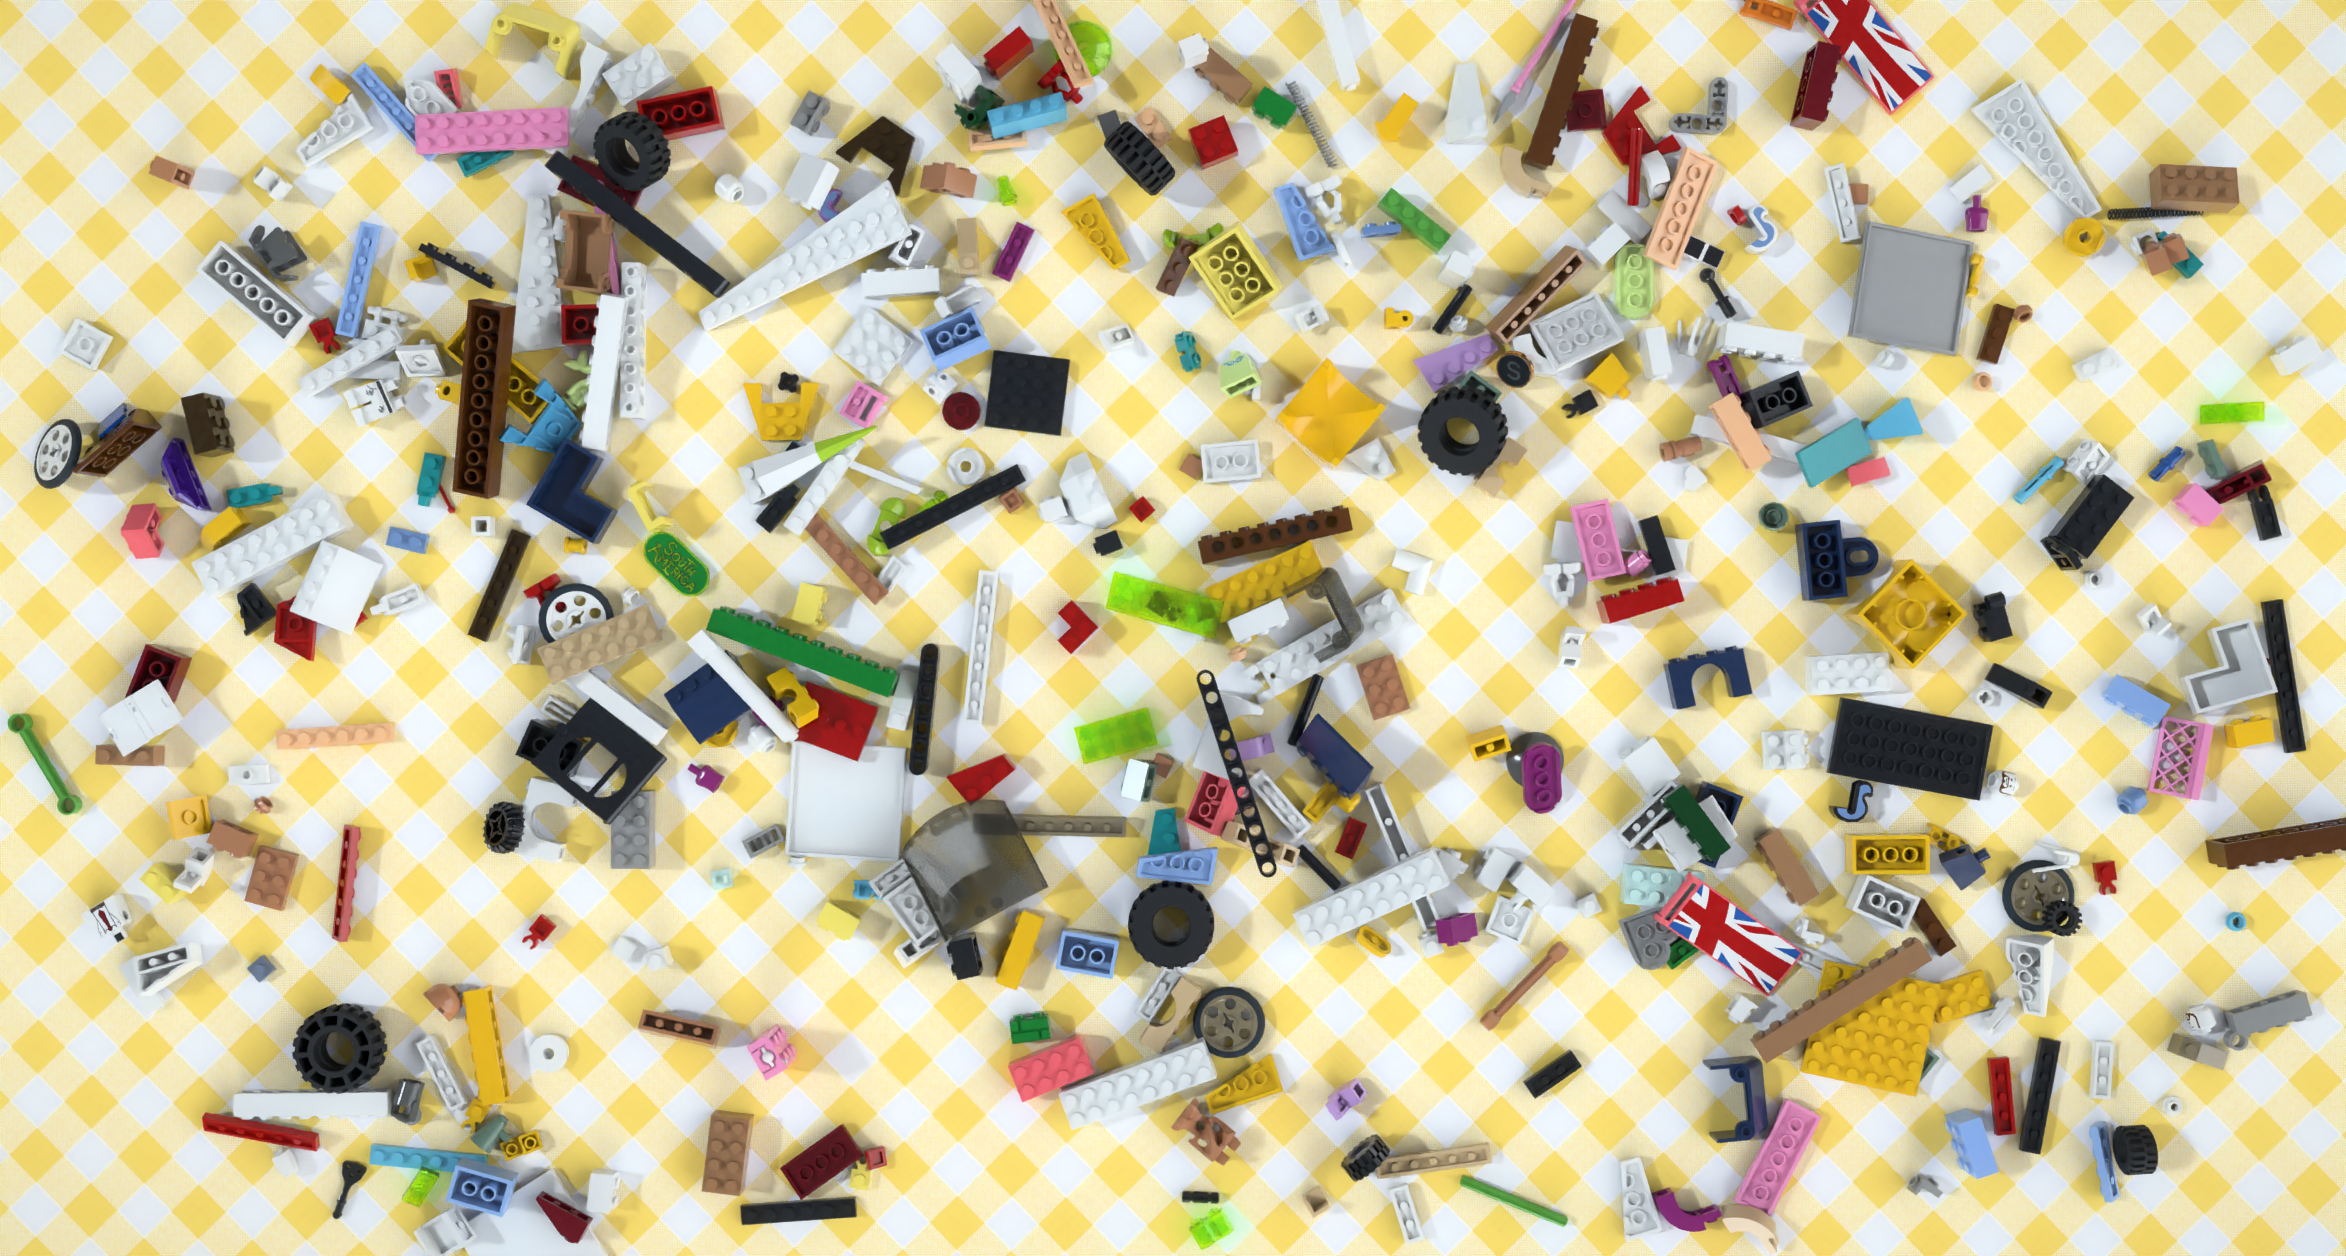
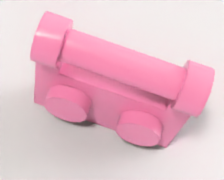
(858, 401)

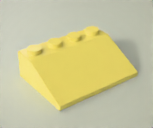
(1235, 270)

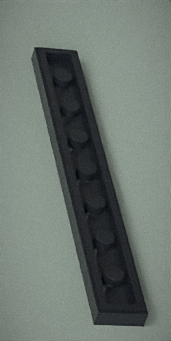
(952, 507)
(2283, 675)

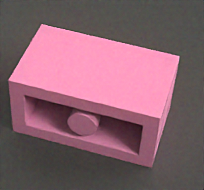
(2197, 505)

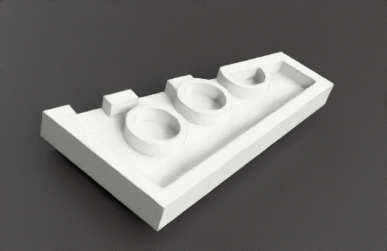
(1638, 1205)

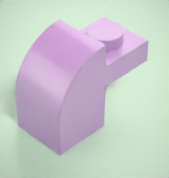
(1254, 747)
(1345, 1098)

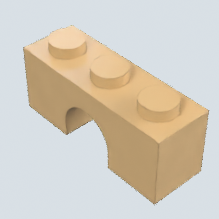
(1488, 480)

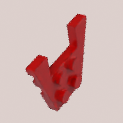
(1618, 131)

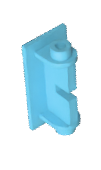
(864, 890)

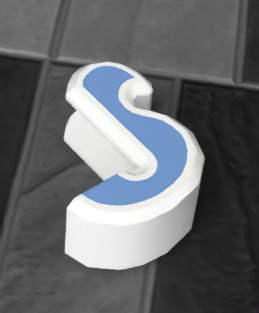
(1762, 227)
(957, 301)

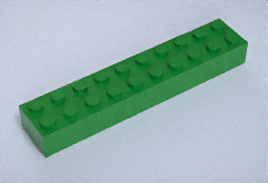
(803, 652)

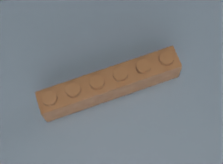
(1536, 294)

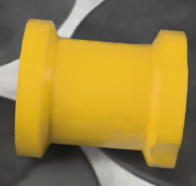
(575, 545)

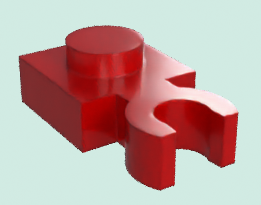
(324, 332)
(2105, 873)
(540, 930)

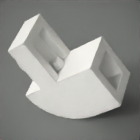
(1656, 173)
(272, 182)
(1570, 646)
(197, 870)

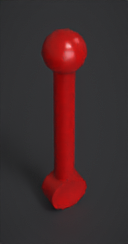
(451, 509)

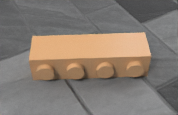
(1740, 432)

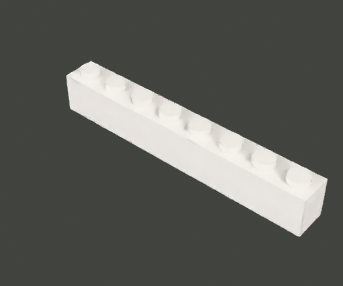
(604, 371)
(312, 1102)

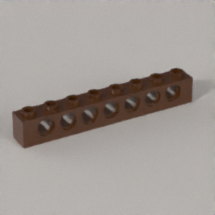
(1342, 525)

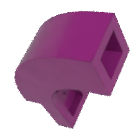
(1682, 1219)

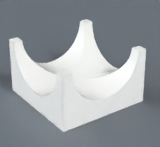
(1207, 752)

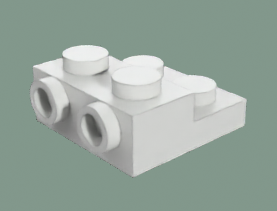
(1784, 749)

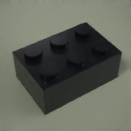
(1776, 400)
(539, 735)

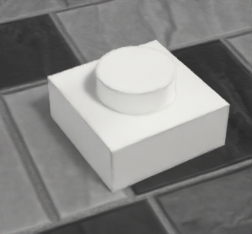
(1588, 905)

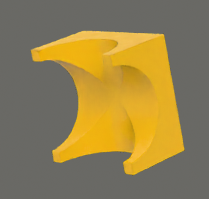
(1329, 415)
(1908, 614)

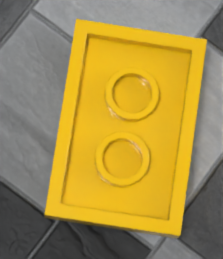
(1962, 996)

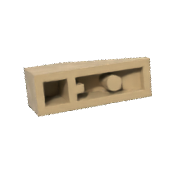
(968, 247)

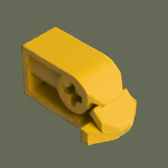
(1396, 119)
(224, 528)

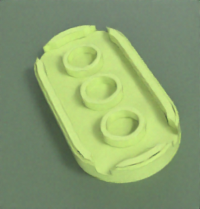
(1633, 282)

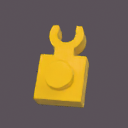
(476, 1113)

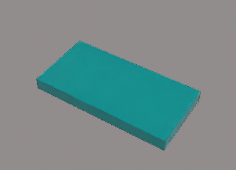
(1833, 452)

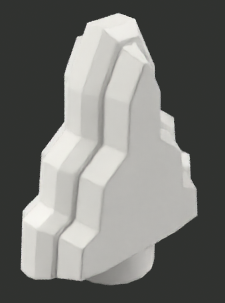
(1451, 862)

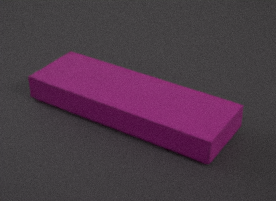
(1013, 252)

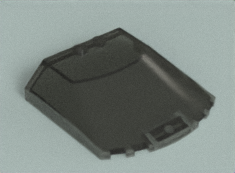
(971, 865)

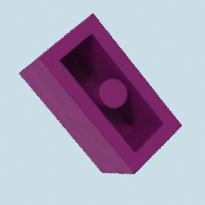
(1456, 928)

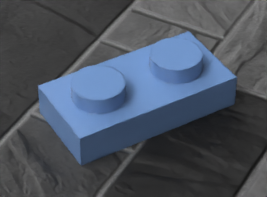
(1388, 229)
(407, 540)

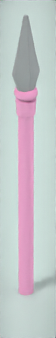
(1510, 97)

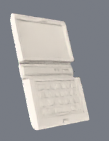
(140, 717)
(1674, 839)

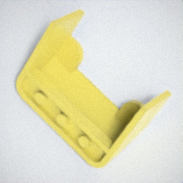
(562, 32)

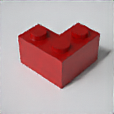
(1081, 627)

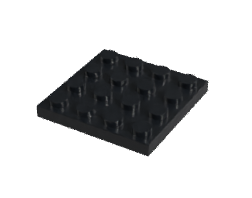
(1027, 393)

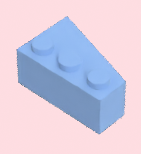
(2135, 701)

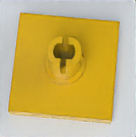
(189, 817)

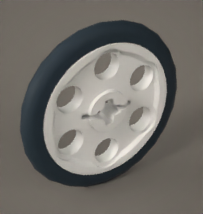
(57, 453)
(566, 594)

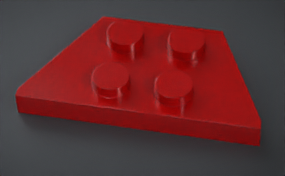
(295, 631)

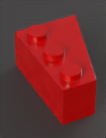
(981, 778)

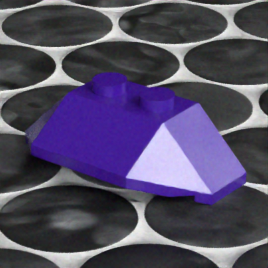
(182, 476)

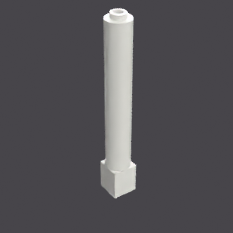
(710, 650)

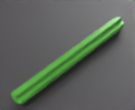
(1513, 1201)

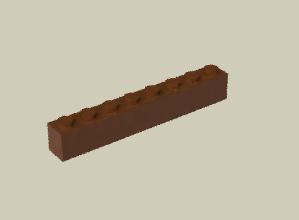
(1562, 87)

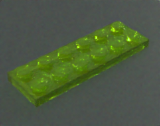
(1164, 604)

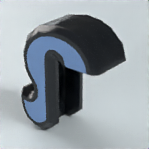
(1857, 804)

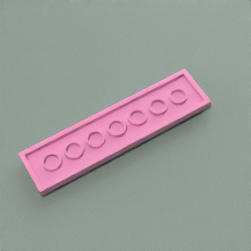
(492, 130)

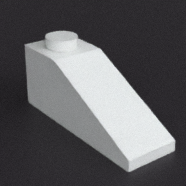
(903, 701)
(910, 952)

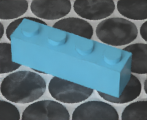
(1027, 115)

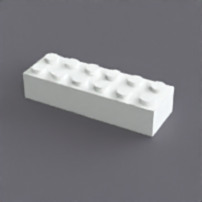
(256, 293)

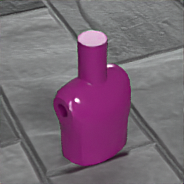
(1976, 216)
(707, 777)

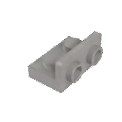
(810, 113)

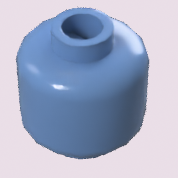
(2132, 800)

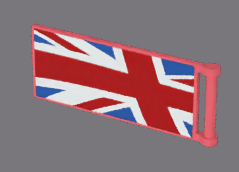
(1869, 49)
(1730, 935)

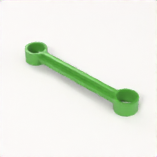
(44, 764)

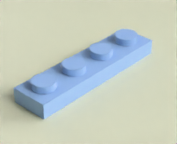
(2105, 1165)

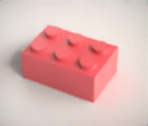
(1213, 804)

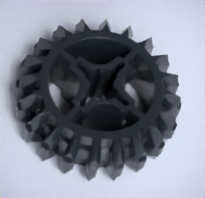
(504, 827)

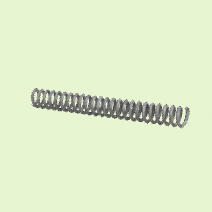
(1308, 122)

